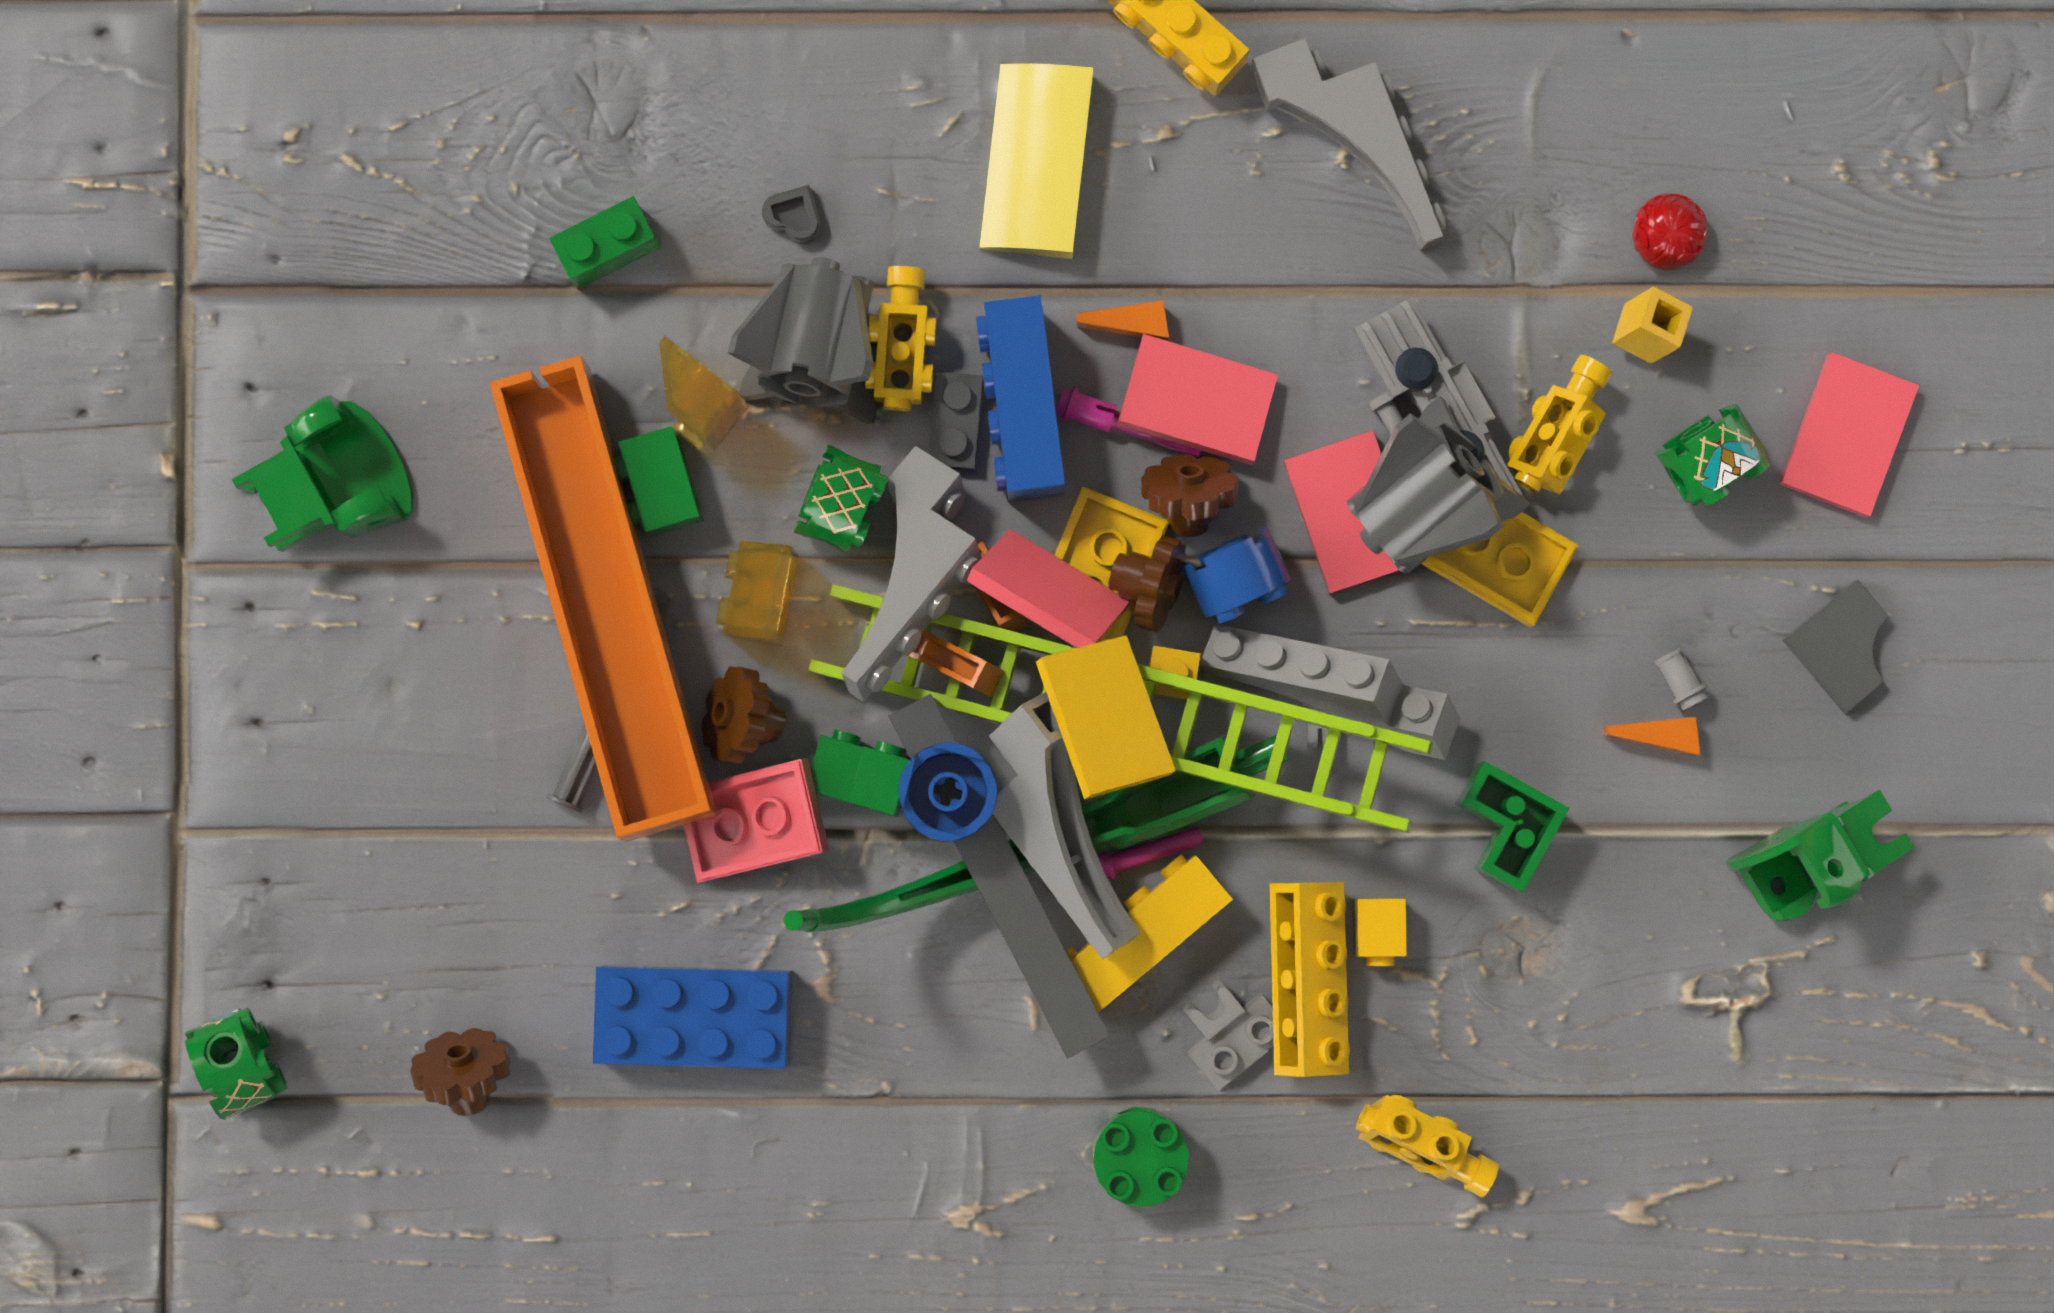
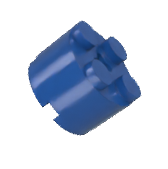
(1237, 575)
(932, 768)

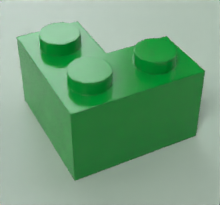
(859, 773)
(1522, 820)

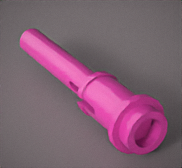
(1104, 416)
(1149, 852)

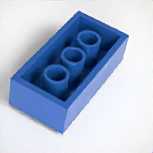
(1024, 399)
(692, 1016)

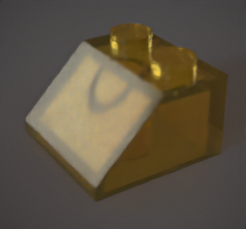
(698, 398)
(759, 592)

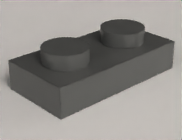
(956, 419)

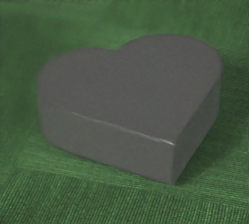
(794, 214)

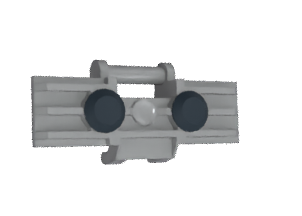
(1416, 367)

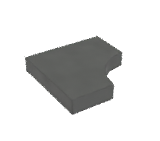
(1839, 644)

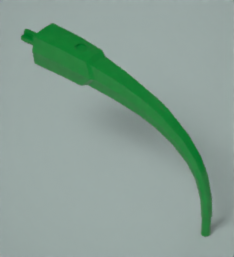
(1111, 819)

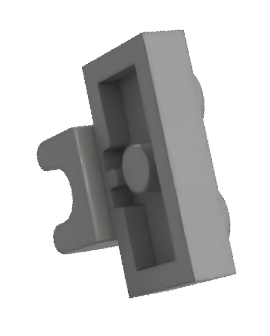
(1232, 1035)

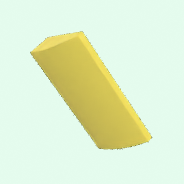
(1036, 159)

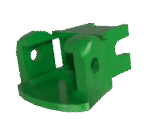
(331, 472)
(1834, 850)

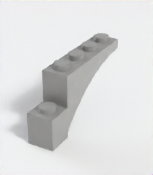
(1358, 116)
(927, 568)
(1335, 681)
(1048, 825)

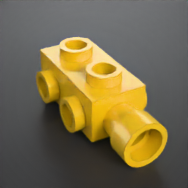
(899, 356)
(1560, 429)
(1434, 1138)

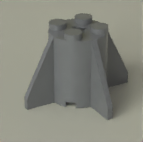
(810, 340)
(1431, 492)

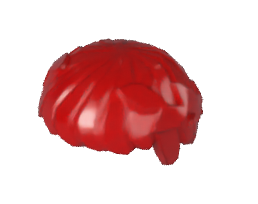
(1669, 231)

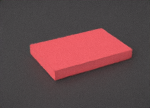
(1197, 399)
(1848, 434)
(1321, 486)
(1047, 590)
(758, 822)

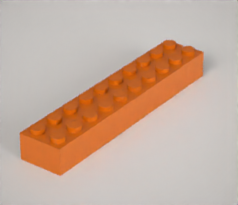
(603, 600)

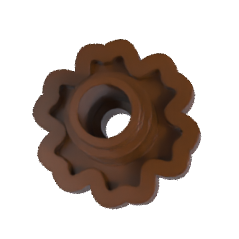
(1189, 491)
(1150, 581)
(740, 716)
(461, 1069)

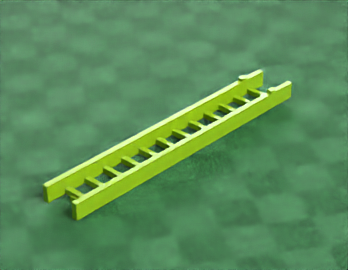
(1196, 689)

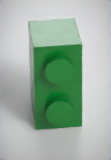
(605, 242)
(659, 482)

